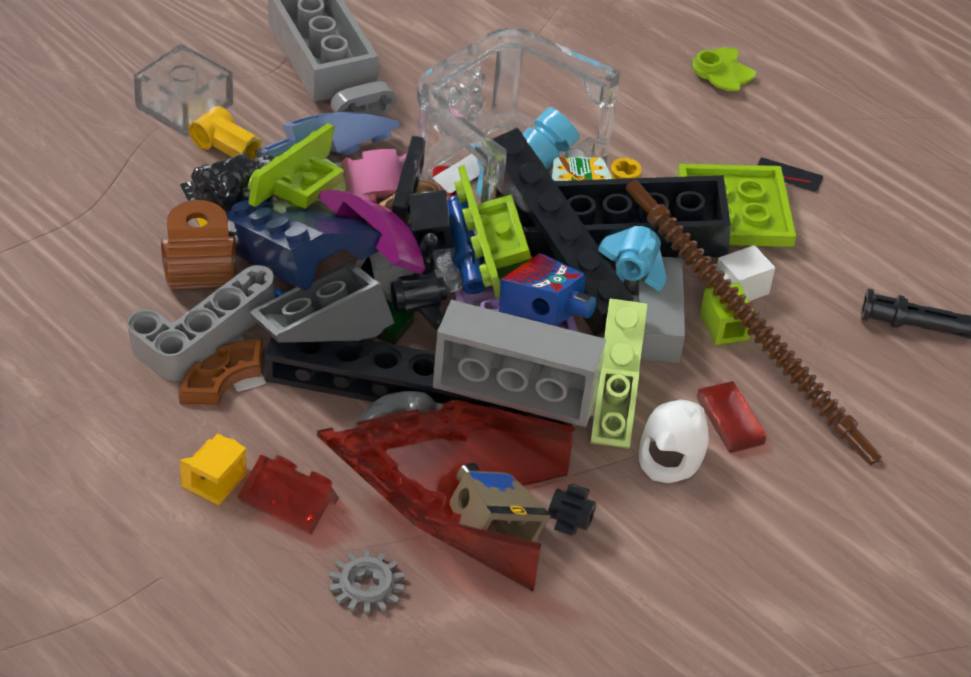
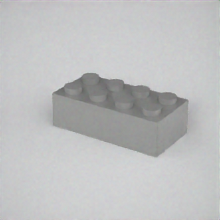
(323, 45)
(518, 363)

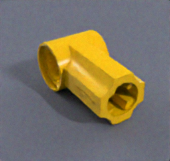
(219, 130)

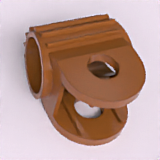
(198, 255)

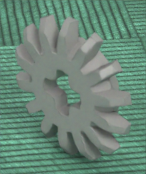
(357, 570)

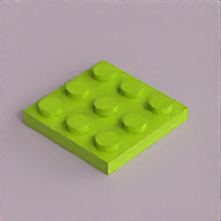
(755, 203)

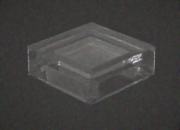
(449, 270)

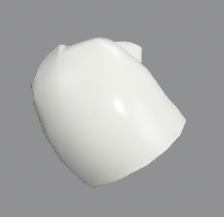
(678, 428)

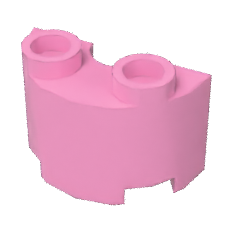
(374, 175)

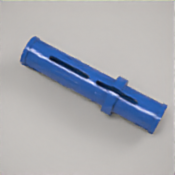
(464, 255)

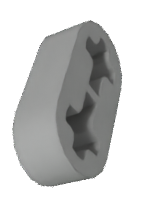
(368, 98)

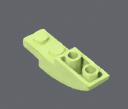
(619, 374)

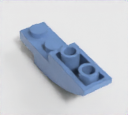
(349, 131)

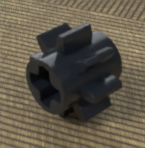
(572, 509)

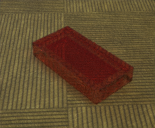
(731, 417)

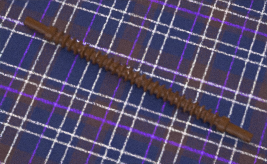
(844, 425)

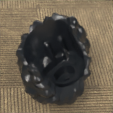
(226, 180)

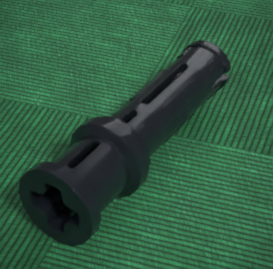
(900, 312)

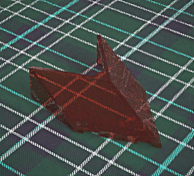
(416, 463)

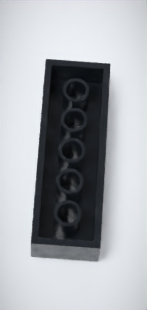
(608, 209)

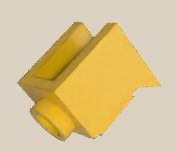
(214, 469)

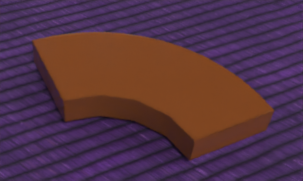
(214, 375)

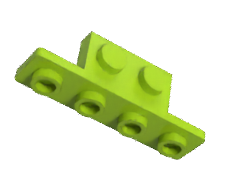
(298, 172)
(497, 230)

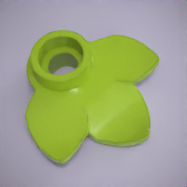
(722, 68)

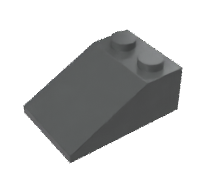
(337, 307)

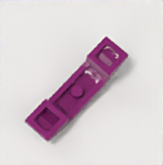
(396, 240)

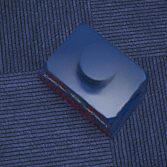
(545, 292)

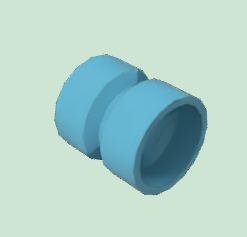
(550, 136)

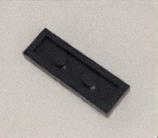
(409, 178)

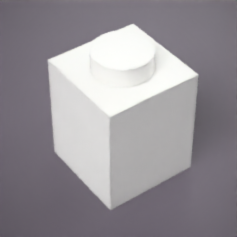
(750, 270)

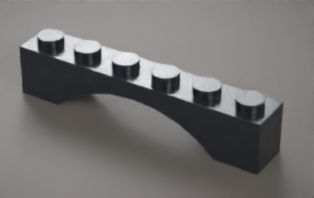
(559, 224)

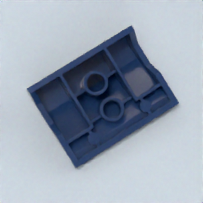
(296, 238)

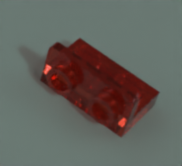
(287, 493)

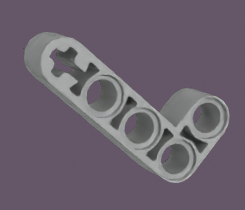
(196, 335)

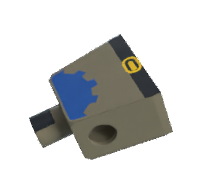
(497, 504)

